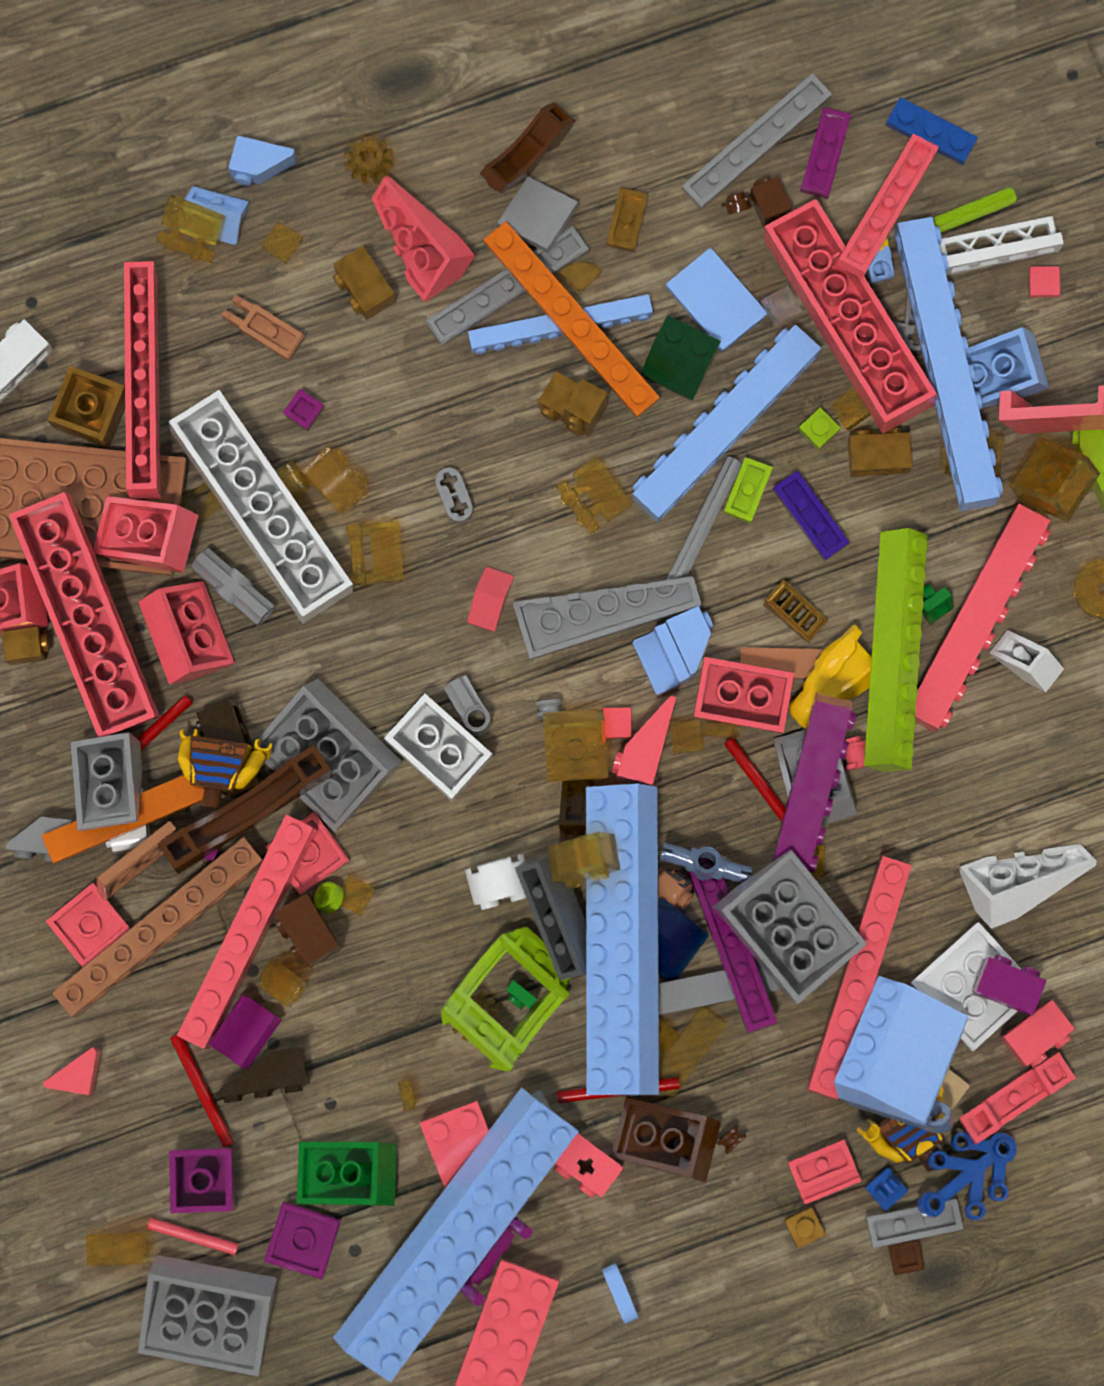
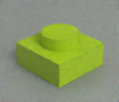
(819, 428)

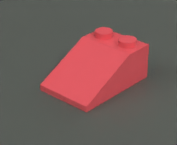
(145, 533)
(20, 599)
(643, 751)
(454, 1138)

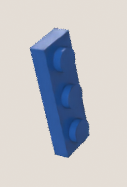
(950, 139)

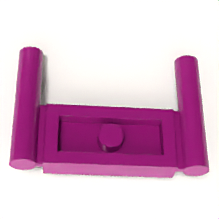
(486, 1266)

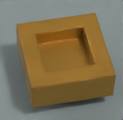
(804, 1227)

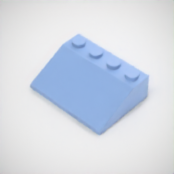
(900, 1051)

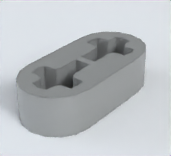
(460, 493)

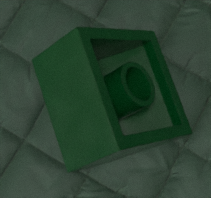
(680, 358)

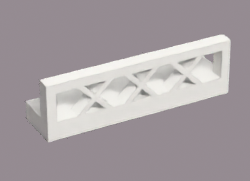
(1001, 252)

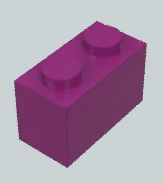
(1009, 985)

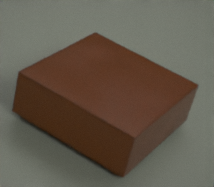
(906, 1257)

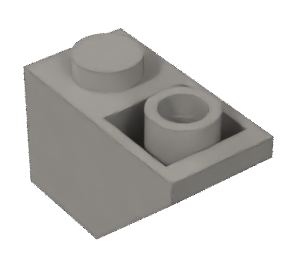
(30, 839)

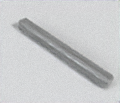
(705, 519)

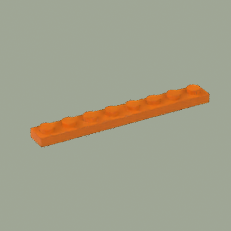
(571, 319)

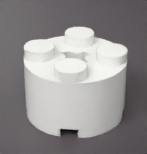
(495, 881)

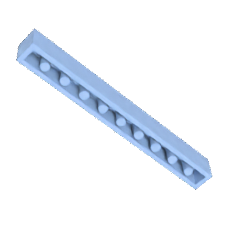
(947, 364)

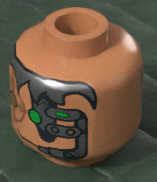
(674, 887)

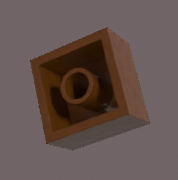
(307, 930)

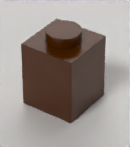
(769, 200)

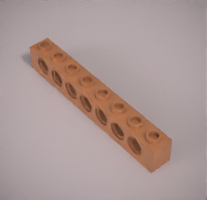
(158, 928)

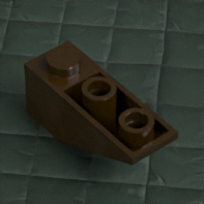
(275, 1071)

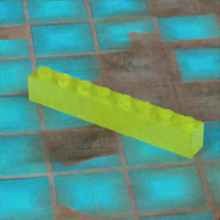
(895, 650)

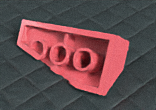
(428, 247)

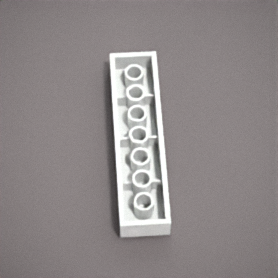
(261, 506)

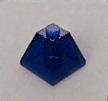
(677, 940)

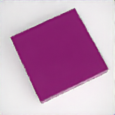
(302, 1240)

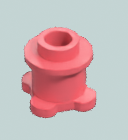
(855, 753)

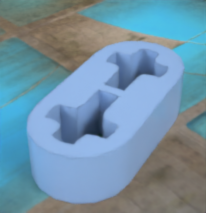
(620, 1293)

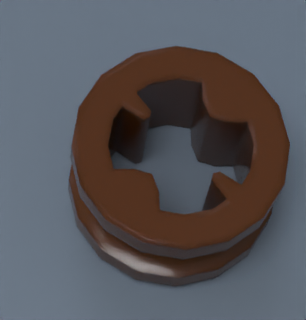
(731, 1139)

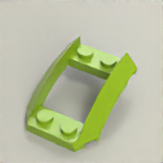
(479, 1026)

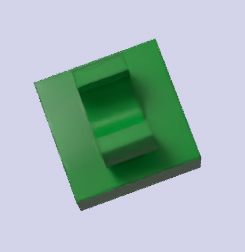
(936, 604)

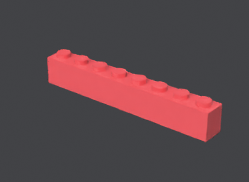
(142, 381)
(978, 616)
(247, 932)
(859, 973)

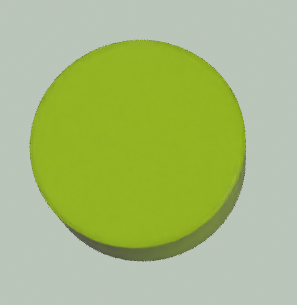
(328, 897)

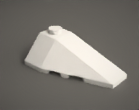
(1015, 885)

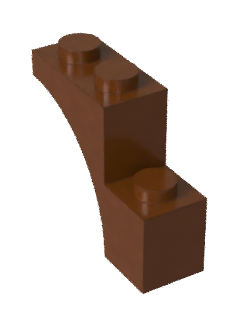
(526, 152)

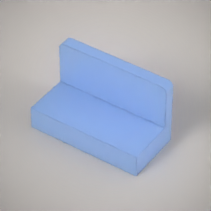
(231, 207)
(661, 660)

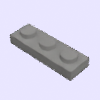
(911, 1224)

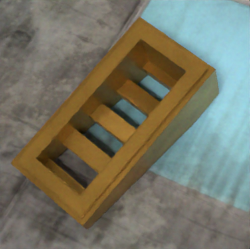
(794, 595)

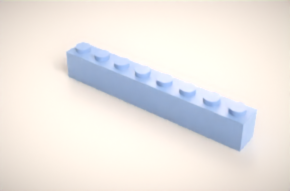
(726, 422)

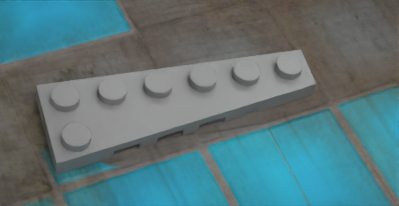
(578, 618)

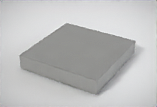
(539, 214)

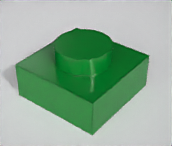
(520, 996)

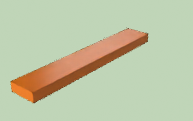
(154, 805)

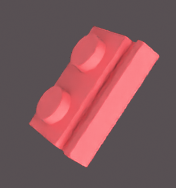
(824, 1171)

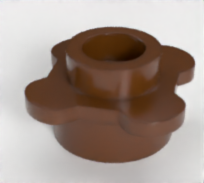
(737, 203)

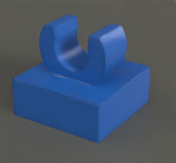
(886, 1189)

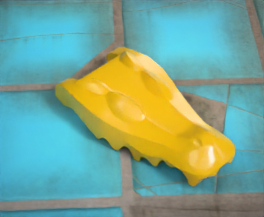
(839, 672)

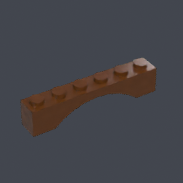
(243, 813)

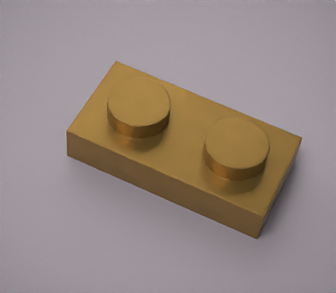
(627, 220)

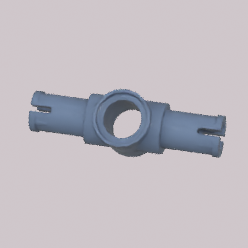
(689, 859)

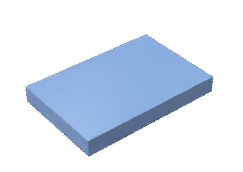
(716, 299)

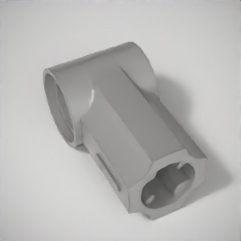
(467, 704)

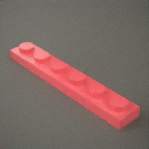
(887, 206)

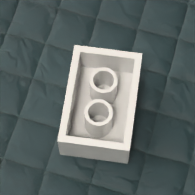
(438, 747)

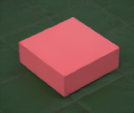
(1044, 281)
(617, 723)

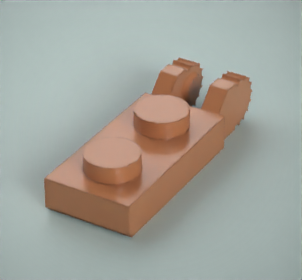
(265, 328)

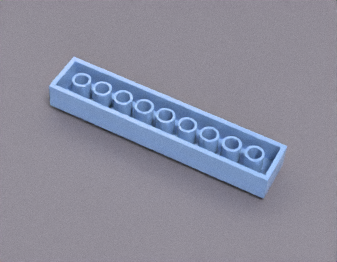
(623, 946)
(455, 1235)

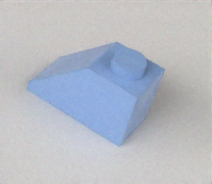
(258, 161)
(691, 636)

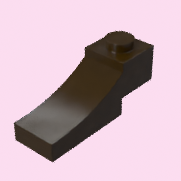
(573, 809)

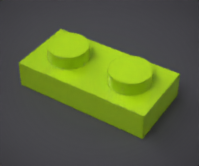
(747, 490)

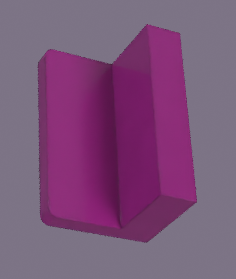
(245, 1032)

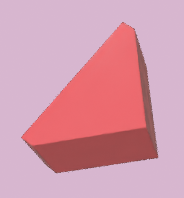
(490, 599)
(78, 1075)

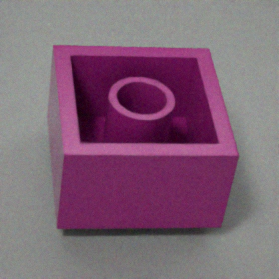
(202, 1180)

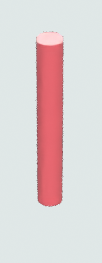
(193, 1236)

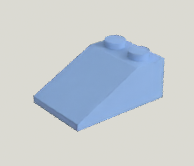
(1007, 364)

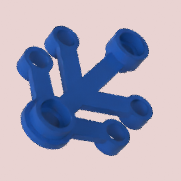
(972, 1173)

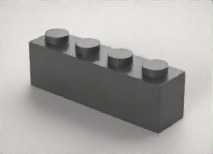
(556, 916)

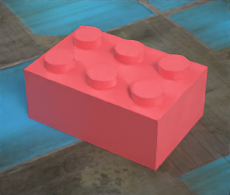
(743, 695)

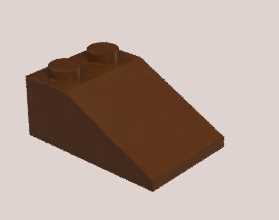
(666, 1139)

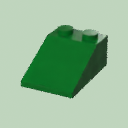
(346, 1173)

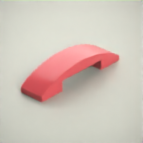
(1016, 1097)

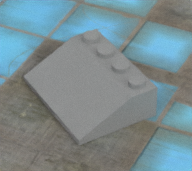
(350, 749)
(790, 926)
(206, 1315)

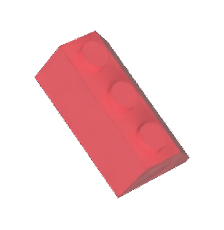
(186, 632)

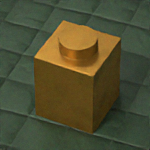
(25, 645)

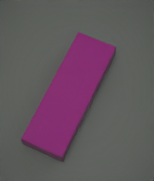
(825, 152)

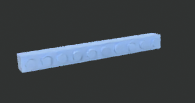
(541, 327)

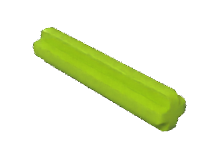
(975, 209)

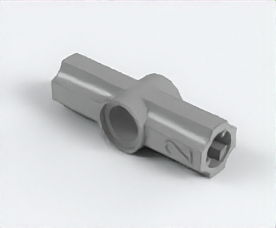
(233, 586)

